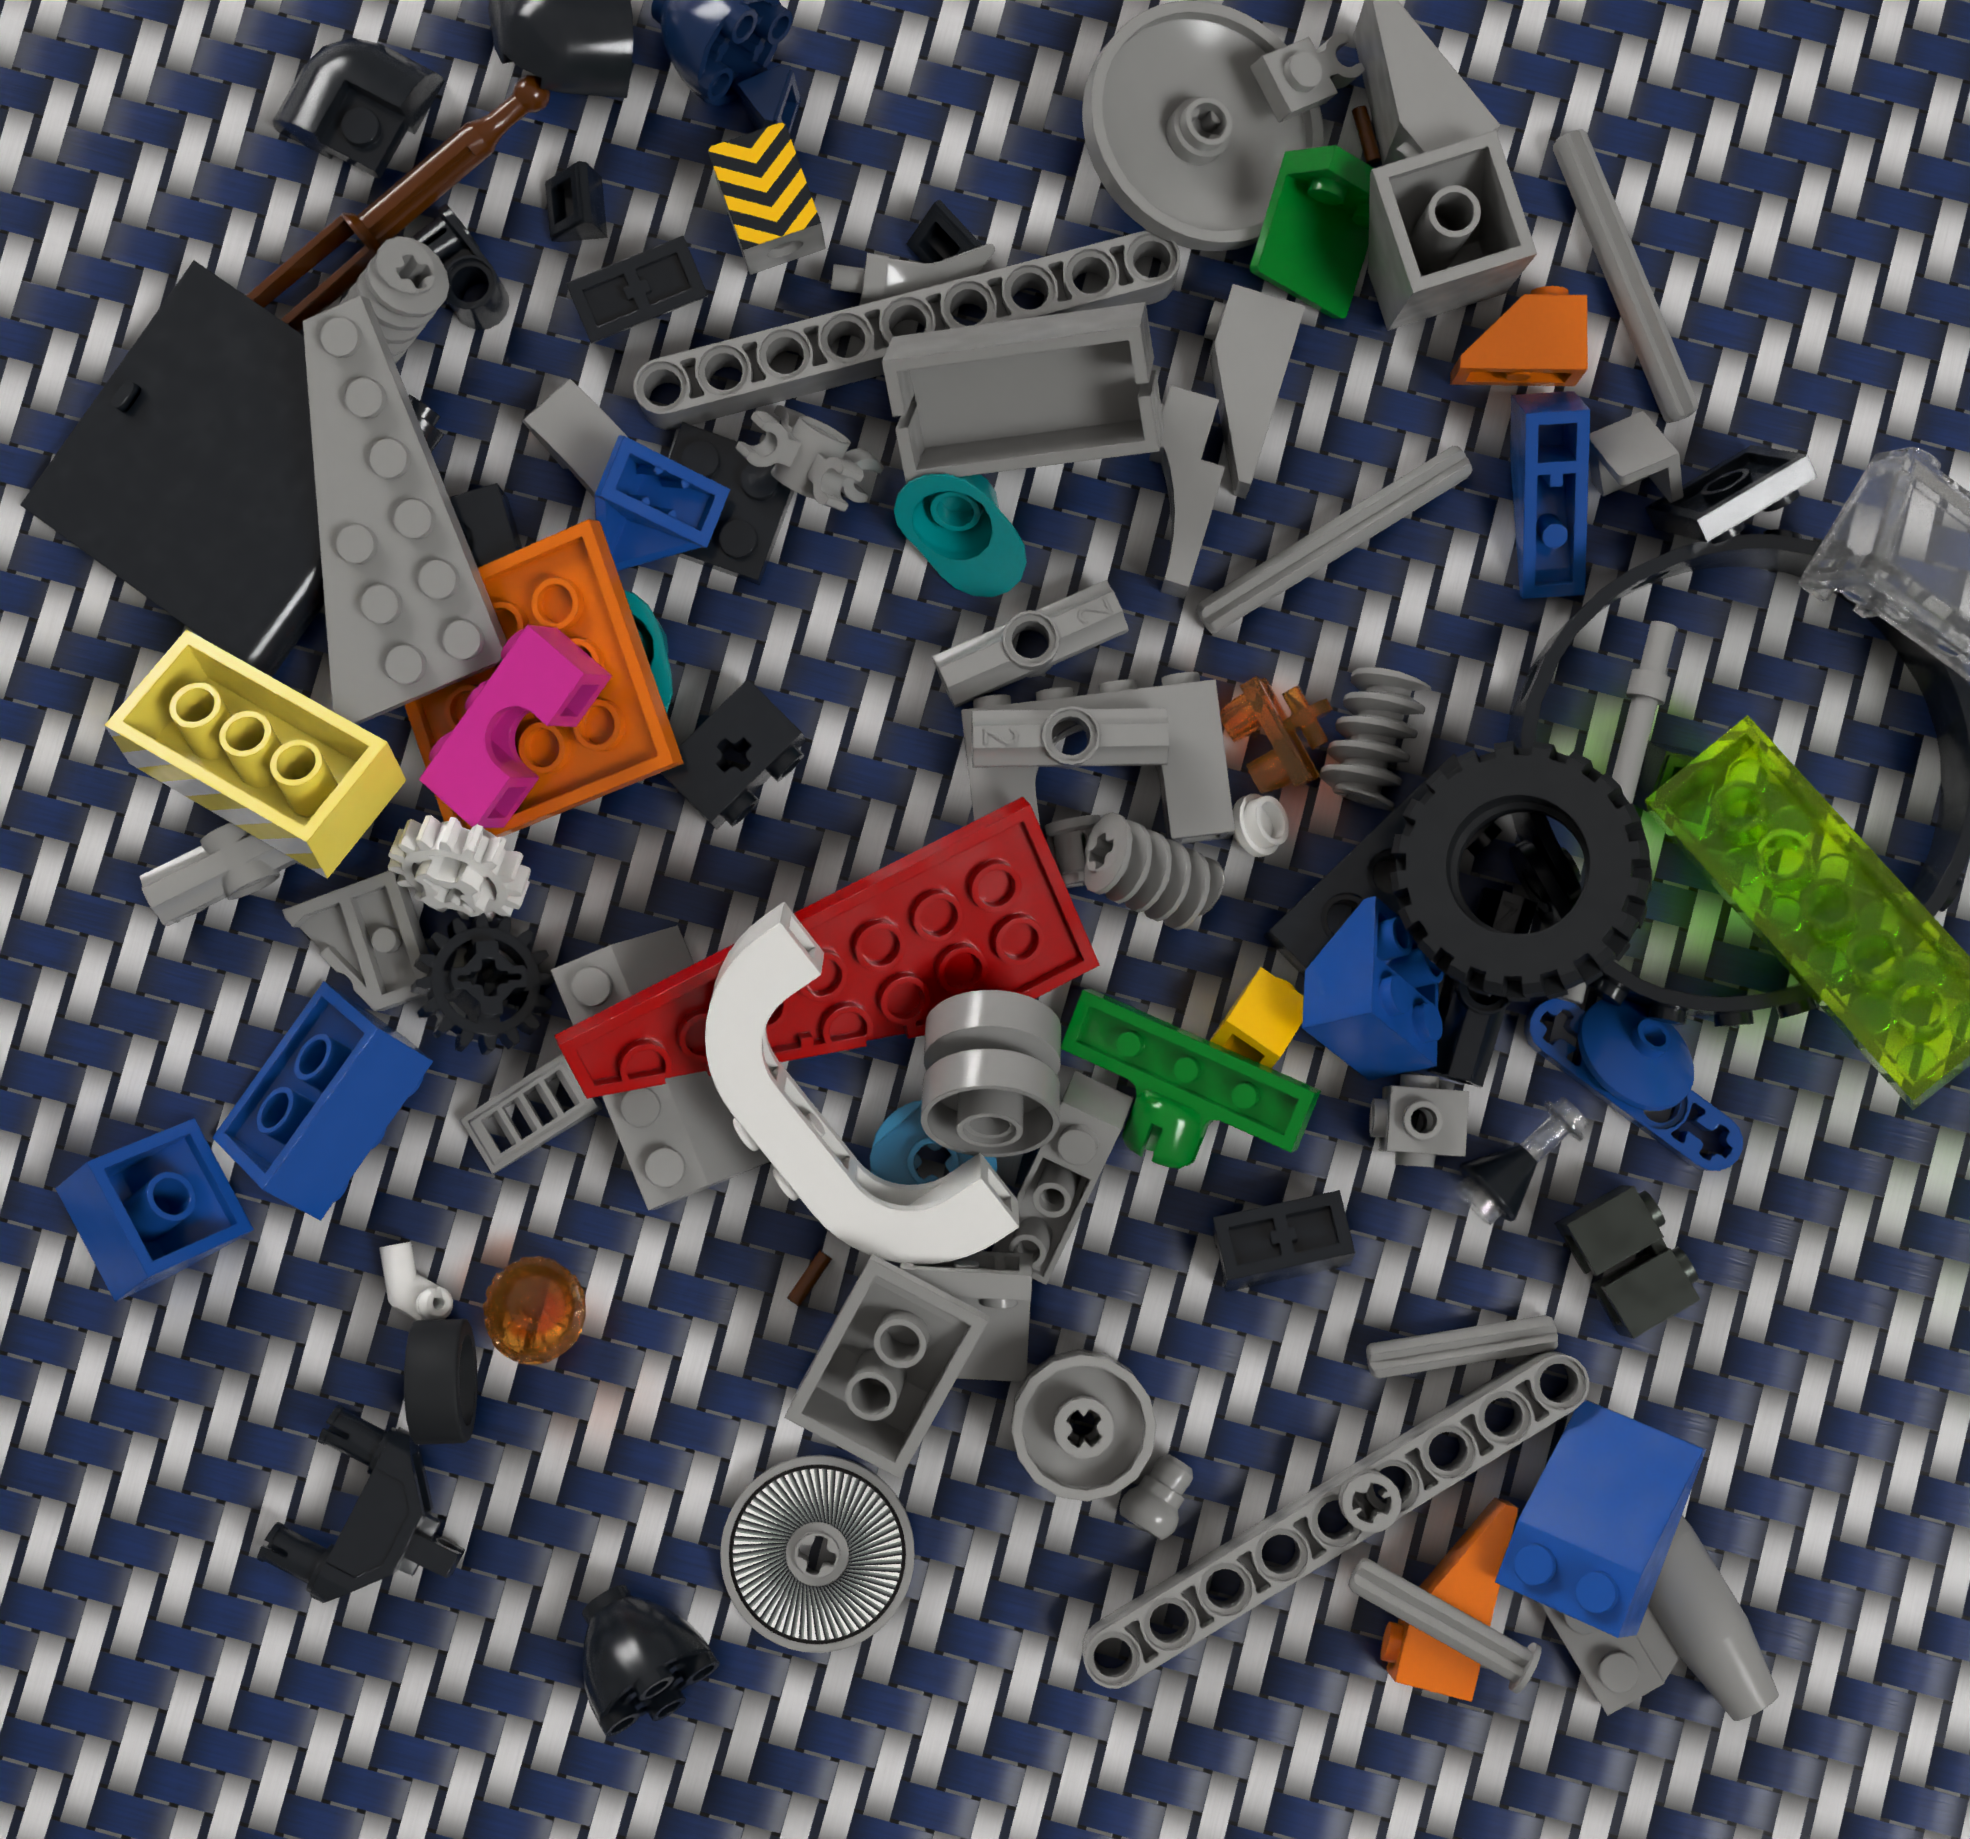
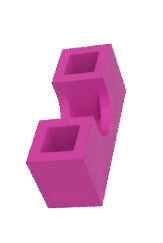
(477, 762)

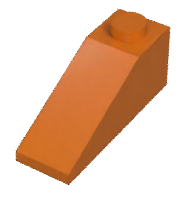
(1466, 1582)

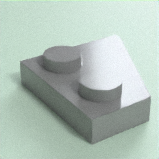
(368, 936)

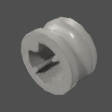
(1378, 1519)

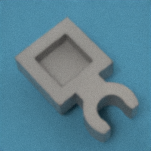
(1303, 77)

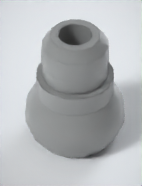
(1158, 1497)

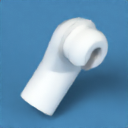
(409, 1291)

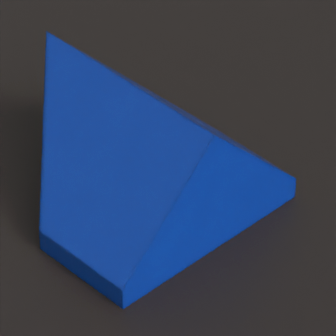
(654, 505)

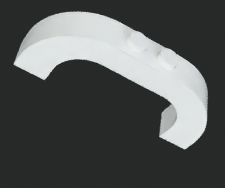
(810, 1161)

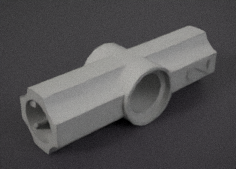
(1067, 625)
(1112, 735)
(224, 866)

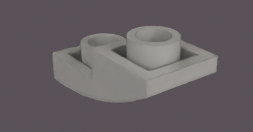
(575, 433)

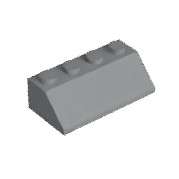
(674, 1132)

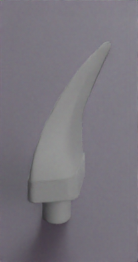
(891, 277)

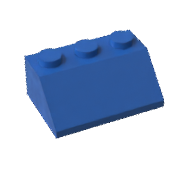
(321, 1102)

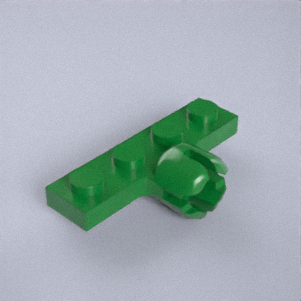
(1185, 1082)

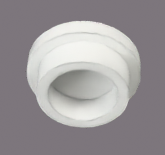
(1260, 824)

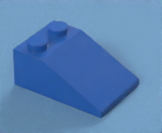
(1602, 1519)

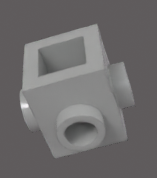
(1443, 1120)

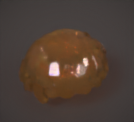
(534, 1310)

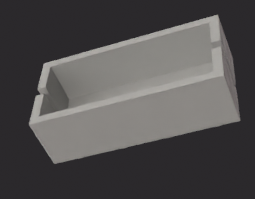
(1025, 392)

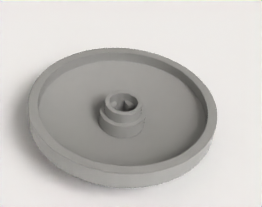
(1186, 125)

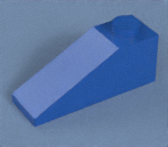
(1550, 491)

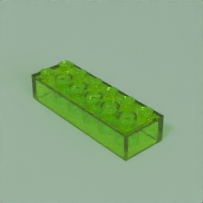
(1824, 907)

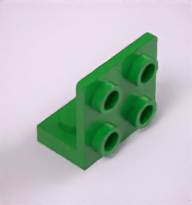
(1316, 228)

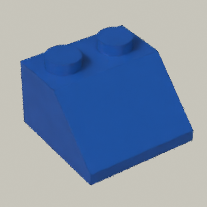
(153, 1208)

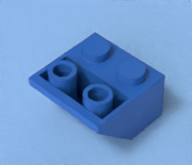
(1374, 995)

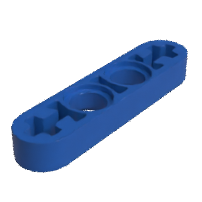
(1687, 1145)

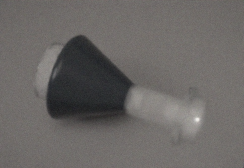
(1499, 1181)

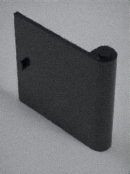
(203, 472)

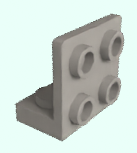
(1000, 1288)

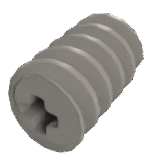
(404, 288)
(1372, 735)
(1150, 872)

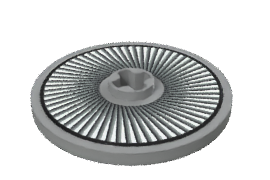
(772, 1578)

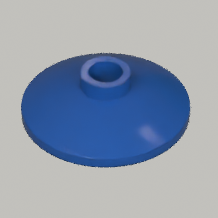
(1635, 1056)

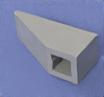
(1066, 1172)

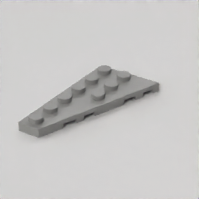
(394, 560)

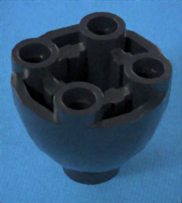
(639, 1659)

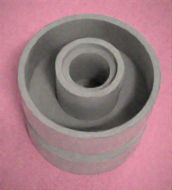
(991, 1073)

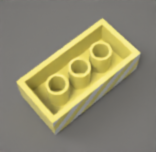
(257, 753)

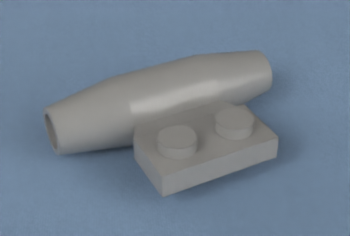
(1686, 1618)

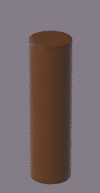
(1366, 134)
(809, 1278)

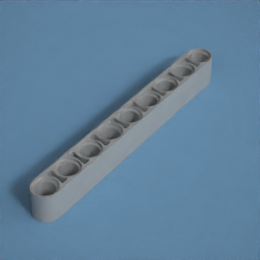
(874, 323)
(1300, 1518)

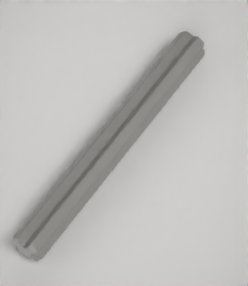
(1625, 276)
(1334, 539)

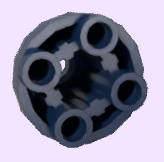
(720, 41)

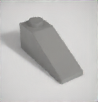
(1248, 367)

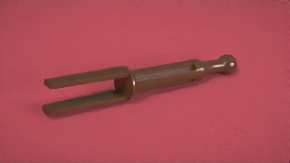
(398, 205)

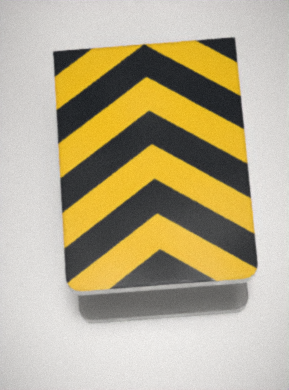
(767, 198)

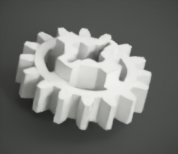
(459, 868)

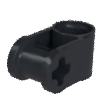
(464, 268)

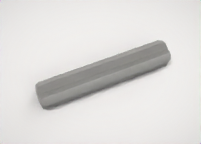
(1462, 1346)

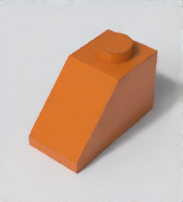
(1531, 344)

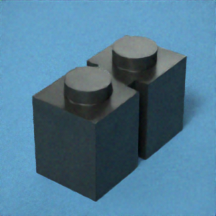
(1644, 1288)

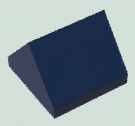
(771, 97)

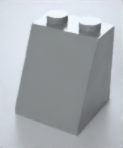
(1445, 230)

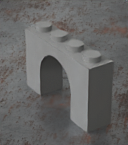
(1191, 785)

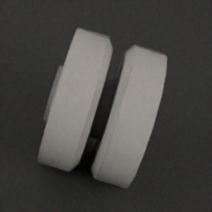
(1088, 1463)

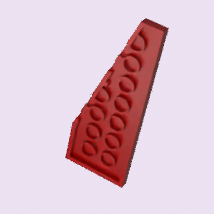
(933, 925)

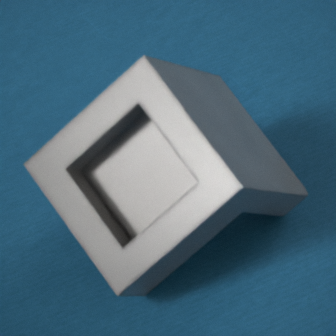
(1631, 453)

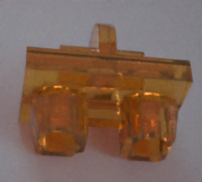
(1261, 709)

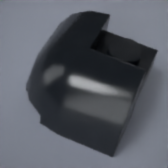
(567, 43)
(357, 103)

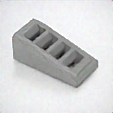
(541, 1133)

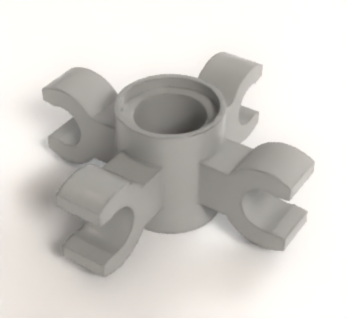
(810, 457)

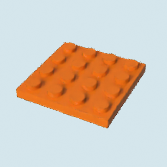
(626, 731)

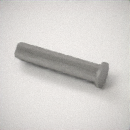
(1446, 1623)

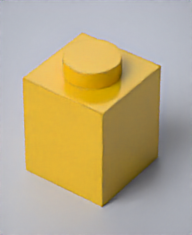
(1262, 1019)

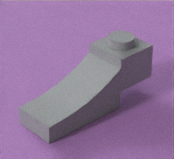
(1189, 481)

